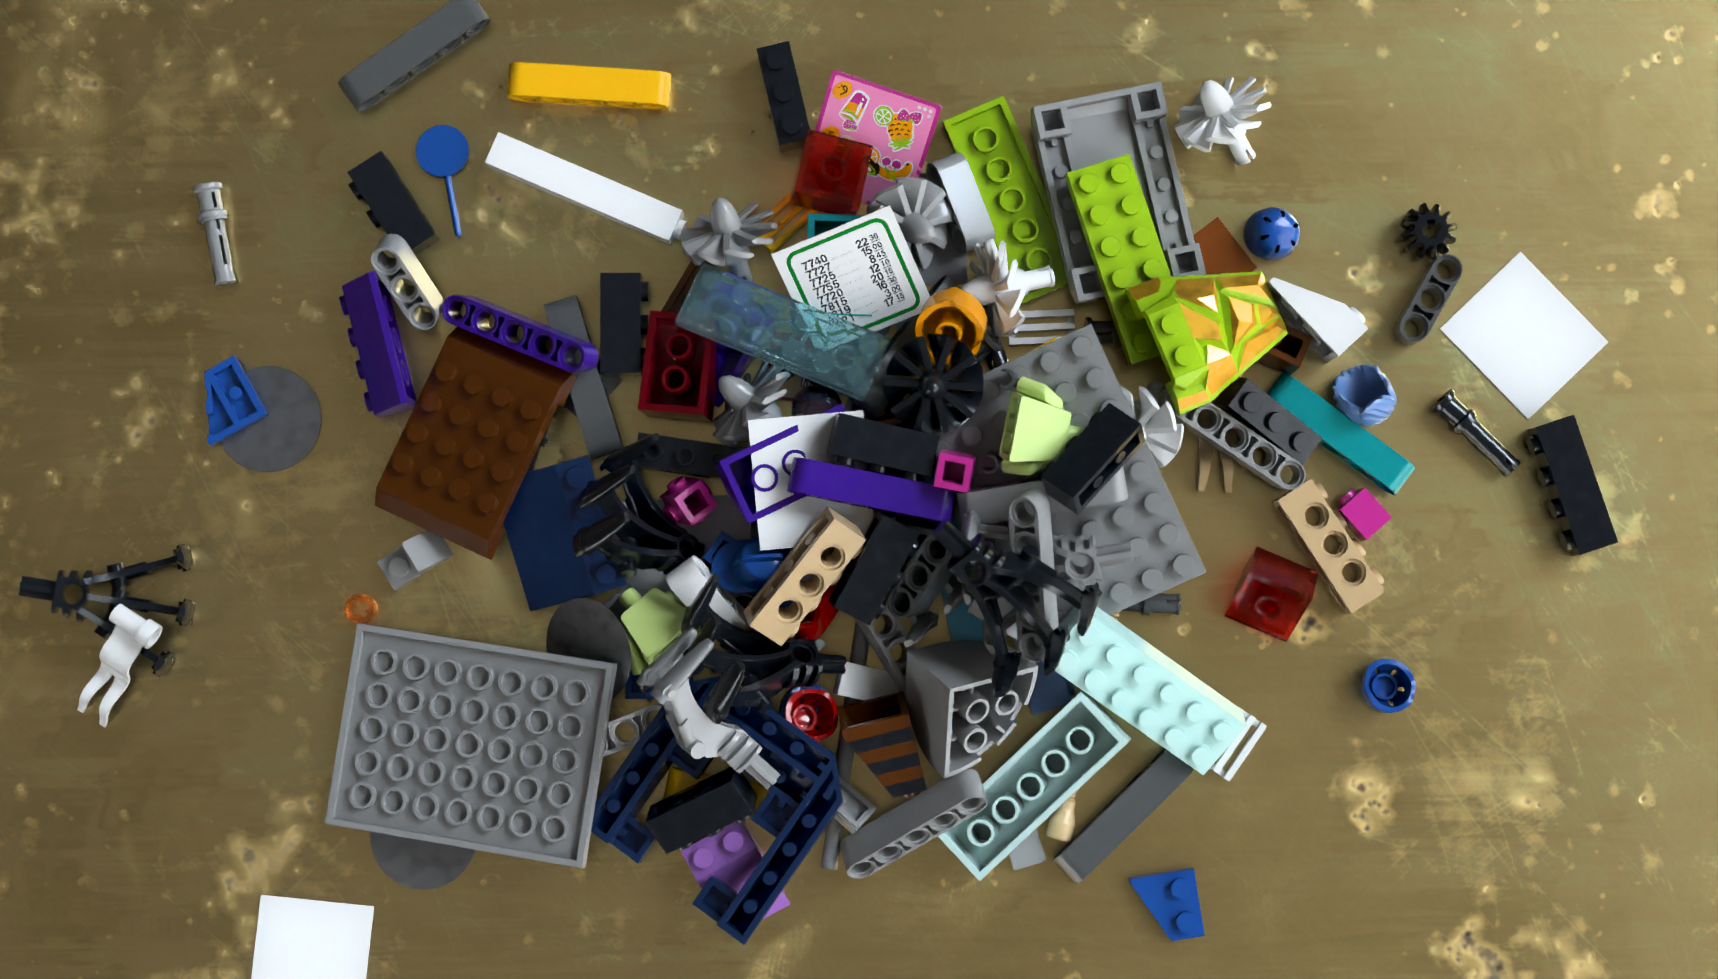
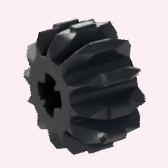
(1423, 244)

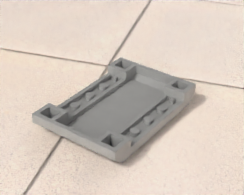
(1102, 128)

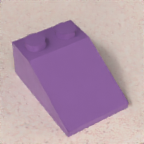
(730, 857)

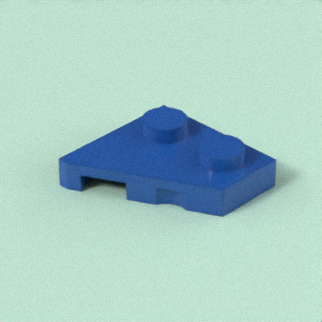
(230, 400)
(1172, 901)

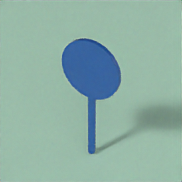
(443, 153)

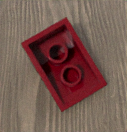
(677, 371)

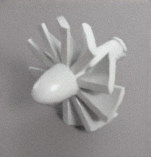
(1219, 118)
(1003, 289)
(1157, 422)

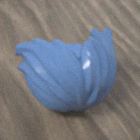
(1364, 395)

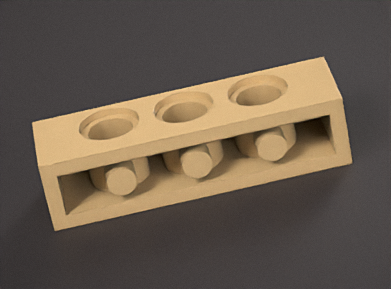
(1311, 538)
(805, 558)

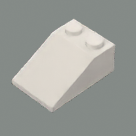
(1325, 319)

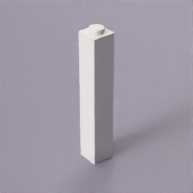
(586, 189)

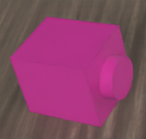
(955, 470)
(1362, 513)

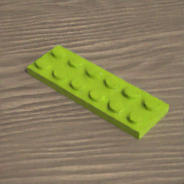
(1009, 188)
(1120, 244)

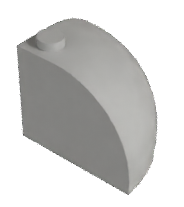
(954, 702)

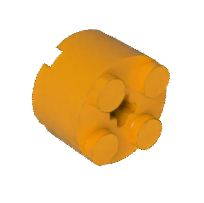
(954, 309)

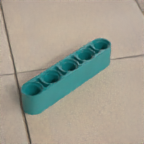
(1343, 436)

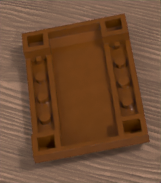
(471, 440)

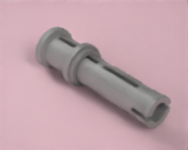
(213, 216)

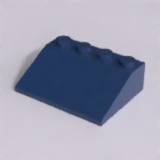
(542, 533)

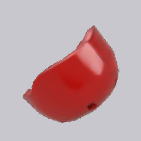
(806, 718)

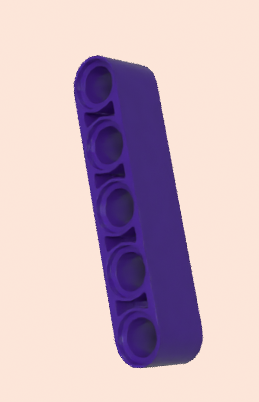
(534, 333)
(871, 490)

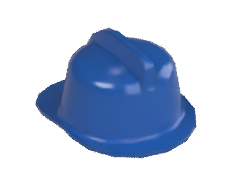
(745, 567)

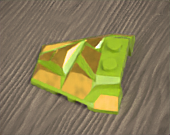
(1207, 329)

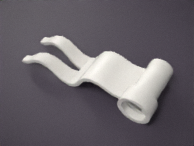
(118, 655)

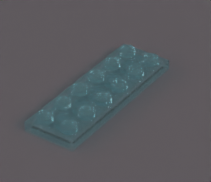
(782, 331)

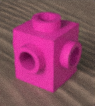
(697, 500)

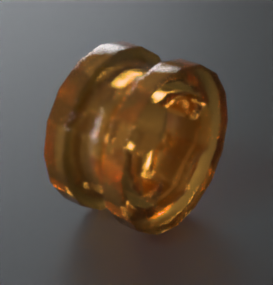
(363, 598)

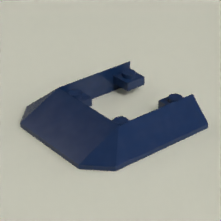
(792, 811)

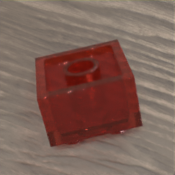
(831, 174)
(1272, 594)

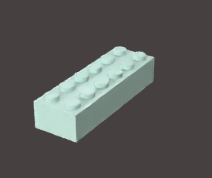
(1149, 690)
(1036, 783)

